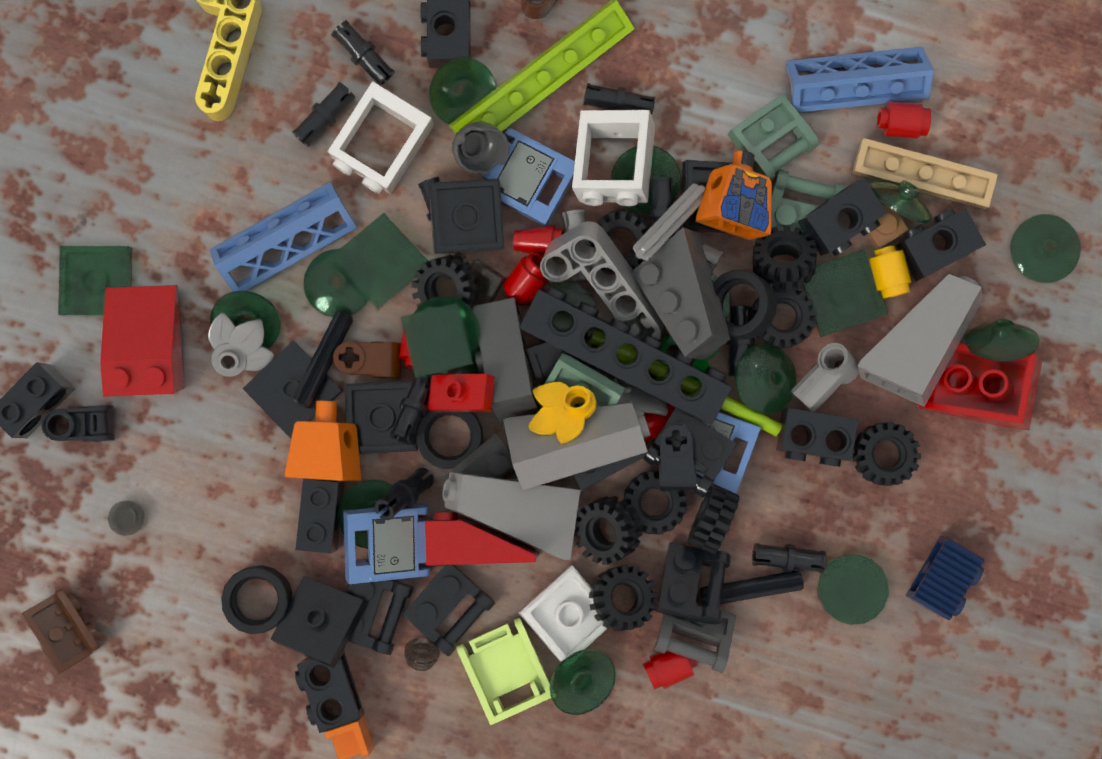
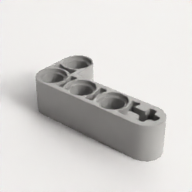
(609, 287)

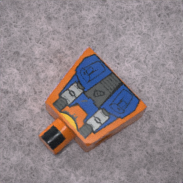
(737, 199)

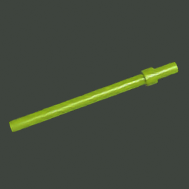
(627, 353)

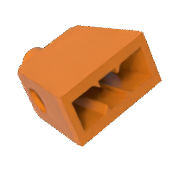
(324, 447)

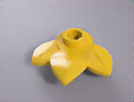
(558, 411)

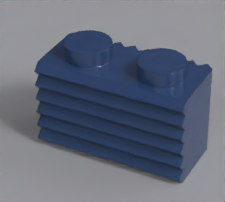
(946, 578)

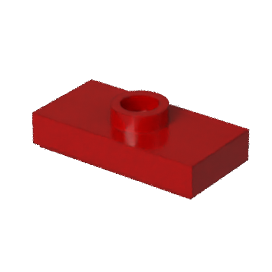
(461, 393)

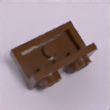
(61, 630)

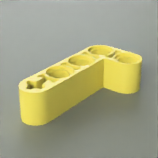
(231, 52)

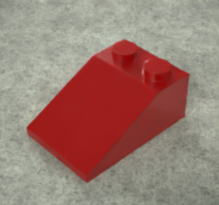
(141, 341)
(987, 389)
(464, 541)

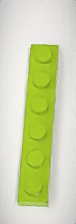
(550, 69)

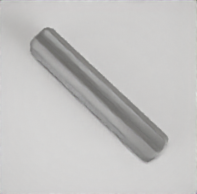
(669, 222)

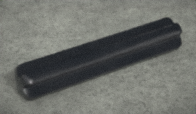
(322, 359)
(758, 587)

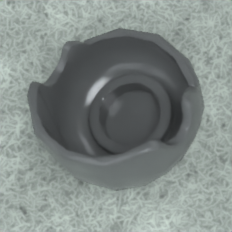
(480, 147)

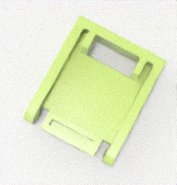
(502, 665)

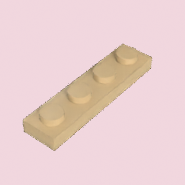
(926, 172)

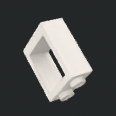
(399, 109)
(614, 125)

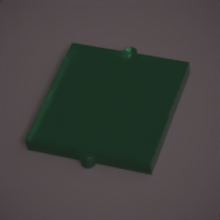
(437, 340)

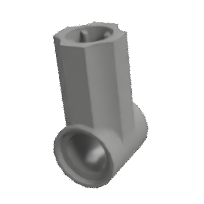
(824, 378)

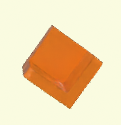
(351, 739)

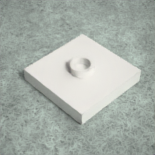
(563, 615)

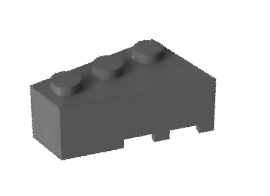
(683, 294)
(506, 358)

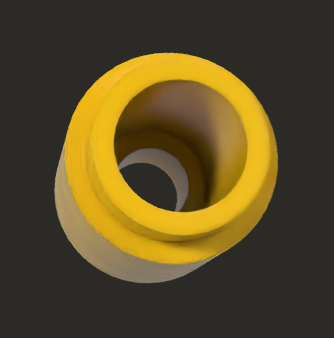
(890, 272)

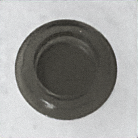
(126, 518)
(421, 654)

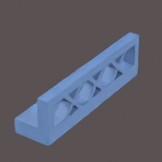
(861, 83)
(277, 228)

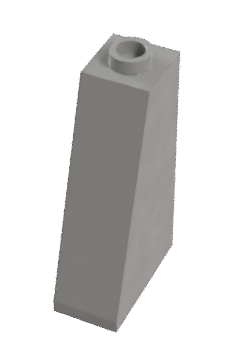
(924, 341)
(607, 437)
(535, 516)

